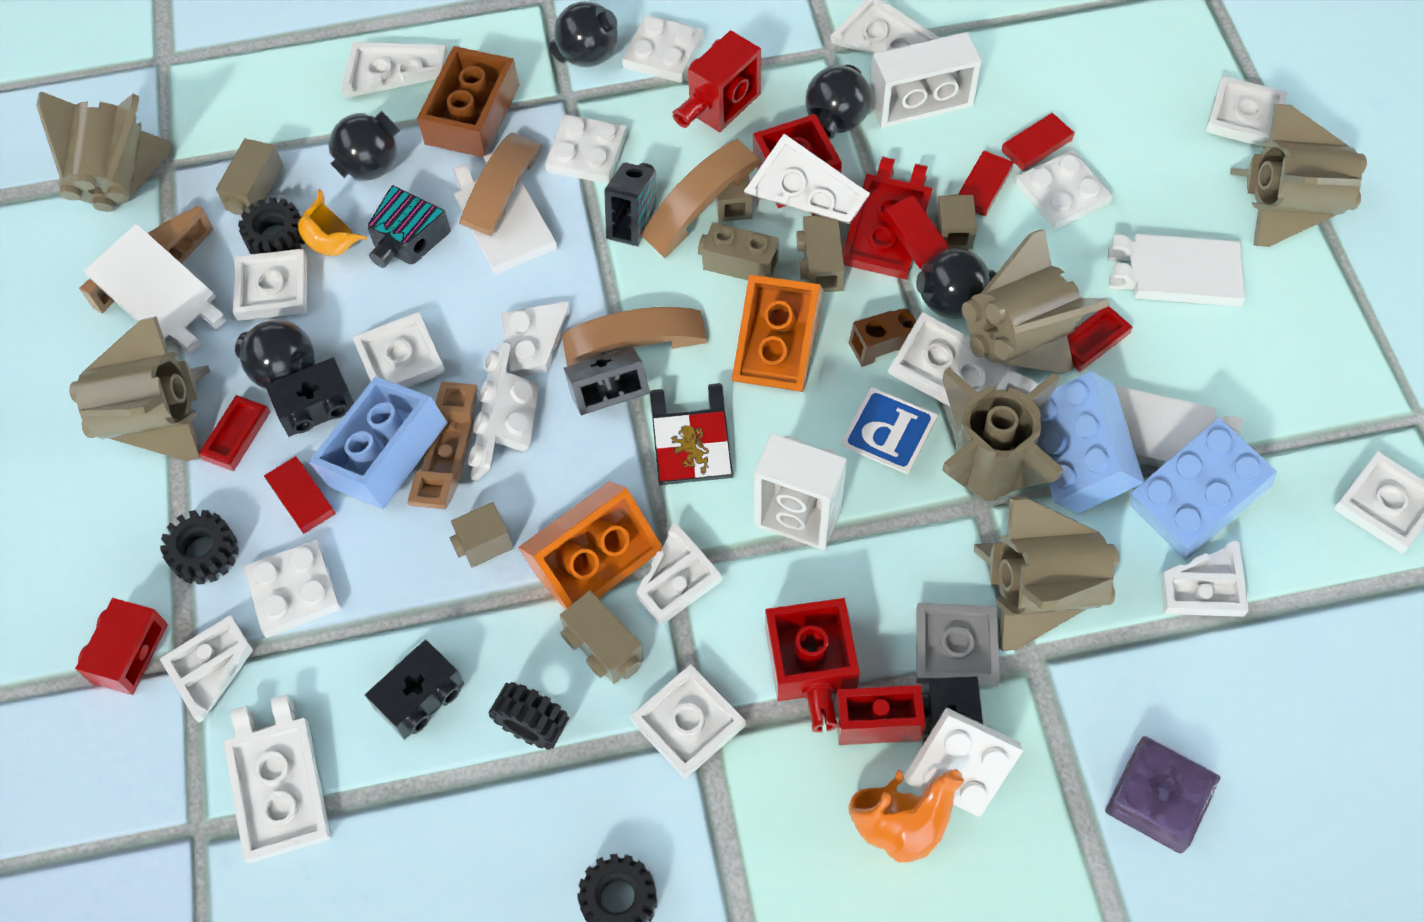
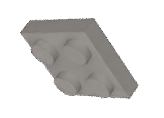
(957, 642)

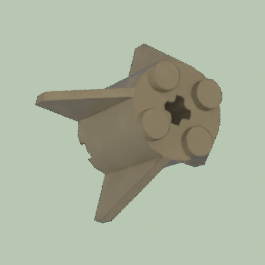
(99, 150)
(1300, 177)
(1028, 311)
(140, 394)
(998, 437)
(1046, 571)

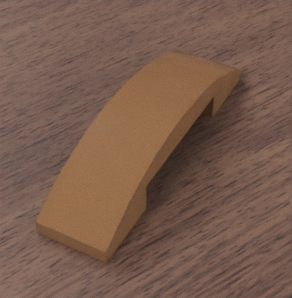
(498, 181)
(696, 193)
(635, 329)
(446, 456)

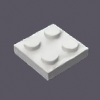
(663, 48)
(1244, 110)
(586, 149)
(1063, 190)
(270, 284)
(400, 352)
(1386, 502)
(291, 588)
(688, 721)
(973, 749)

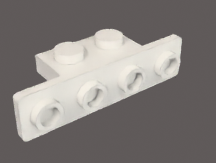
(505, 412)

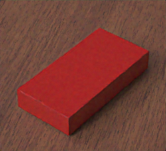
(1037, 141)
(986, 180)
(914, 230)
(1097, 336)
(234, 433)
(299, 495)

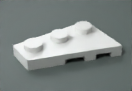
(879, 28)
(390, 65)
(806, 183)

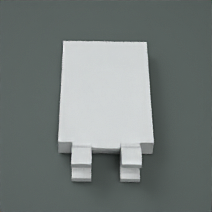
(520, 233)
(1178, 269)
(152, 284)
(936, 347)
(1165, 424)
(275, 783)

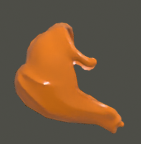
(904, 823)

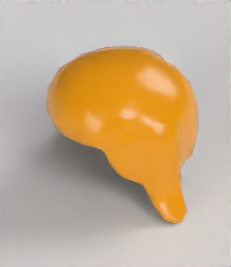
(324, 230)

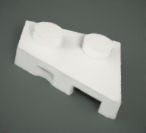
(533, 337)
(677, 577)
(1207, 585)
(207, 665)

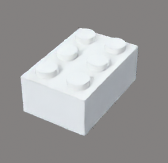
(924, 79)
(798, 490)

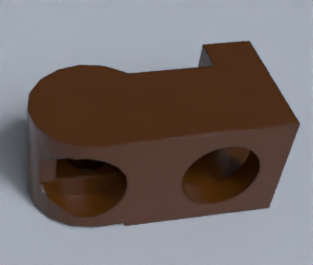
(880, 334)

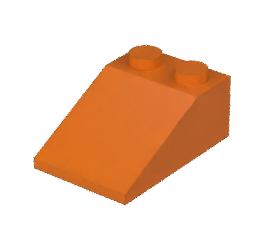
(777, 332)

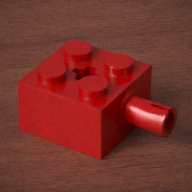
(722, 83)
(806, 132)
(816, 673)

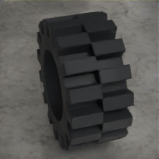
(266, 216)
(186, 533)
(529, 715)
(617, 870)

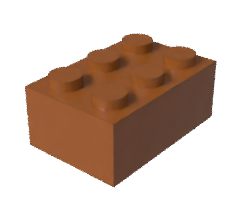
(468, 101)

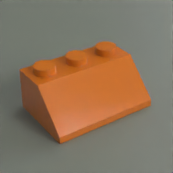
(592, 545)

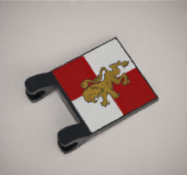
(691, 443)

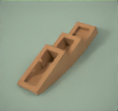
(177, 236)

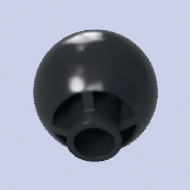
(584, 34)
(838, 98)
(363, 146)
(951, 280)
(273, 351)

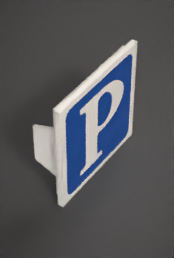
(889, 430)

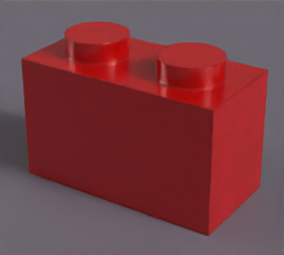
(121, 646)
(879, 715)

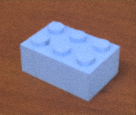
(1090, 441)
(379, 442)
(1202, 488)

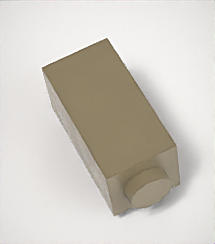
(249, 176)
(738, 252)
(822, 253)
(602, 638)

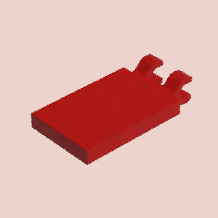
(870, 239)

